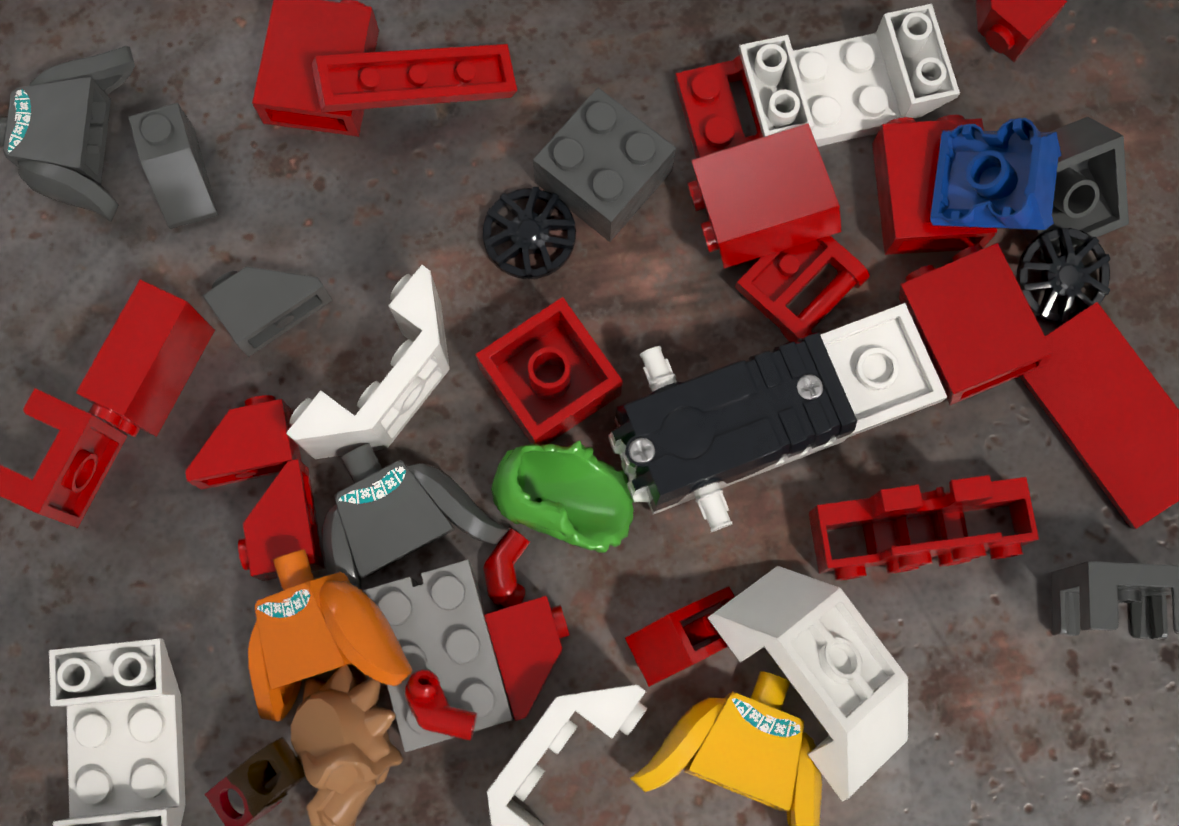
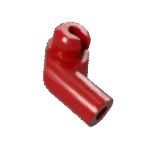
(500, 570)
(432, 708)

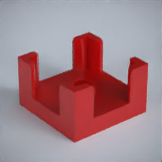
(72, 465)

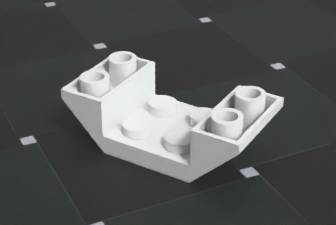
(852, 83)
(385, 407)
(831, 663)
(606, 709)
(121, 734)

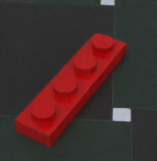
(413, 77)

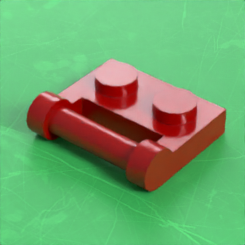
(711, 106)
(784, 274)

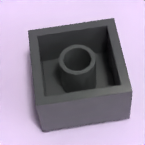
(604, 164)

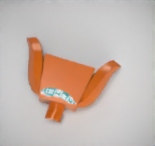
(316, 630)

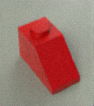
(1015, 24)
(246, 445)
(282, 524)
(679, 638)
(527, 649)

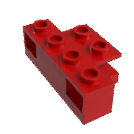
(913, 527)

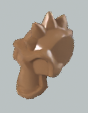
(342, 745)

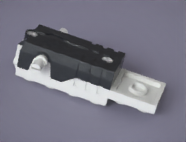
(768, 410)

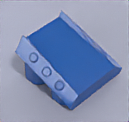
(996, 177)

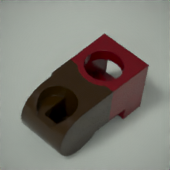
(260, 783)

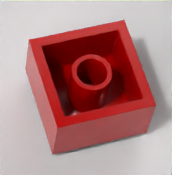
(549, 373)

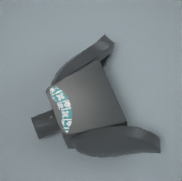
(61, 128)
(395, 514)

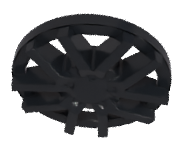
(529, 232)
(1064, 274)

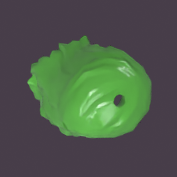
(564, 494)

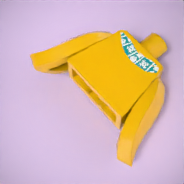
(744, 749)

